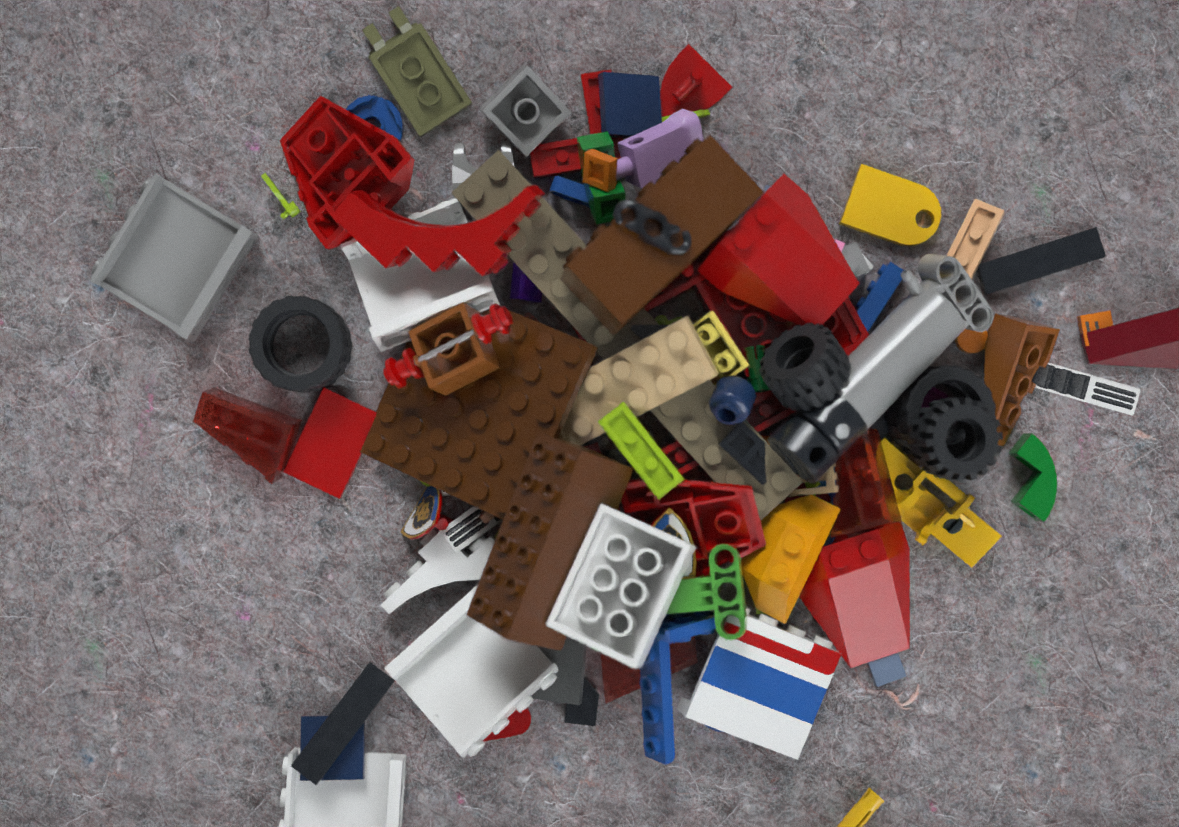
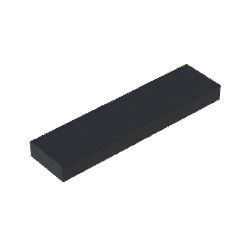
(1040, 261)
(342, 723)

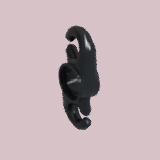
(644, 213)

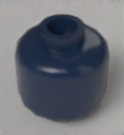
(732, 400)

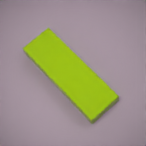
(640, 450)

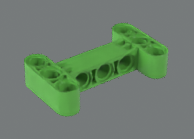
(704, 593)

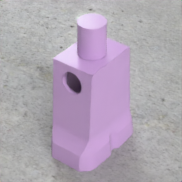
(653, 149)

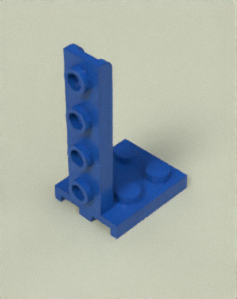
(656, 681)

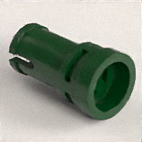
(754, 377)

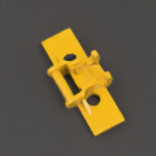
(924, 513)

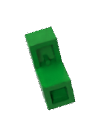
(600, 202)
(1040, 489)

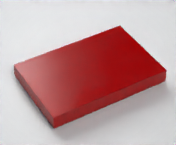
(331, 443)

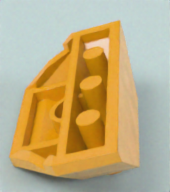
(793, 542)

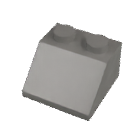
(525, 110)

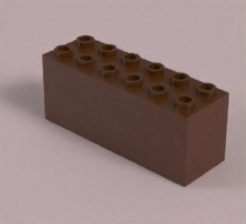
(621, 272)
(543, 537)

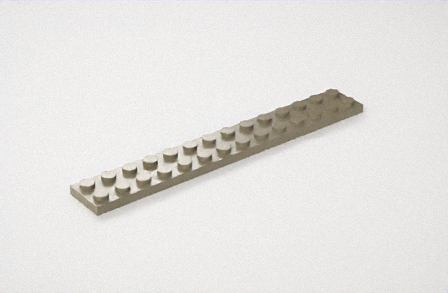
(540, 254)

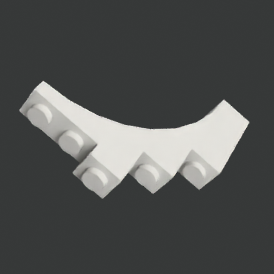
(440, 568)

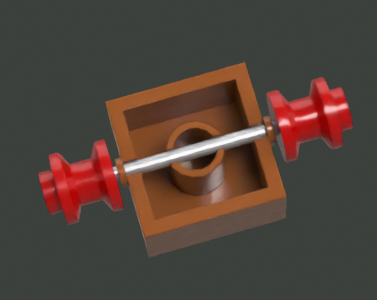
(451, 349)

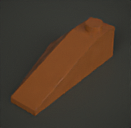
(1011, 359)

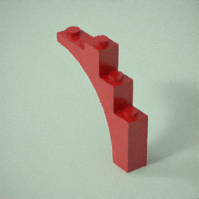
(392, 236)

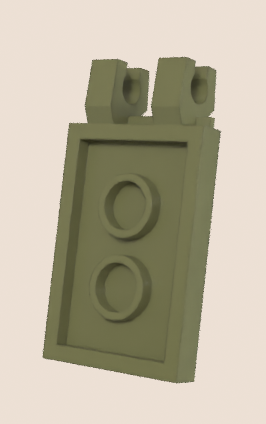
(416, 74)

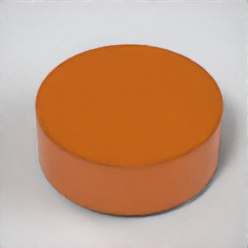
(971, 341)

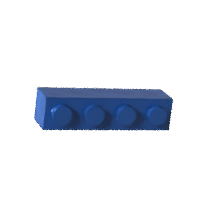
(878, 293)

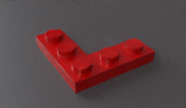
(563, 155)

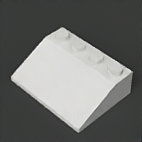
(620, 586)

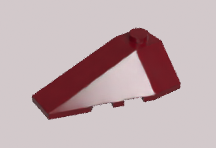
(1137, 343)

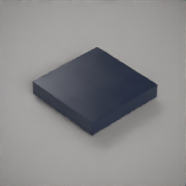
(629, 103)
(350, 763)

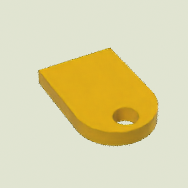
(888, 207)

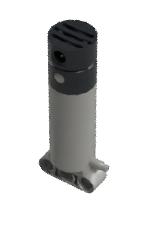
(885, 365)

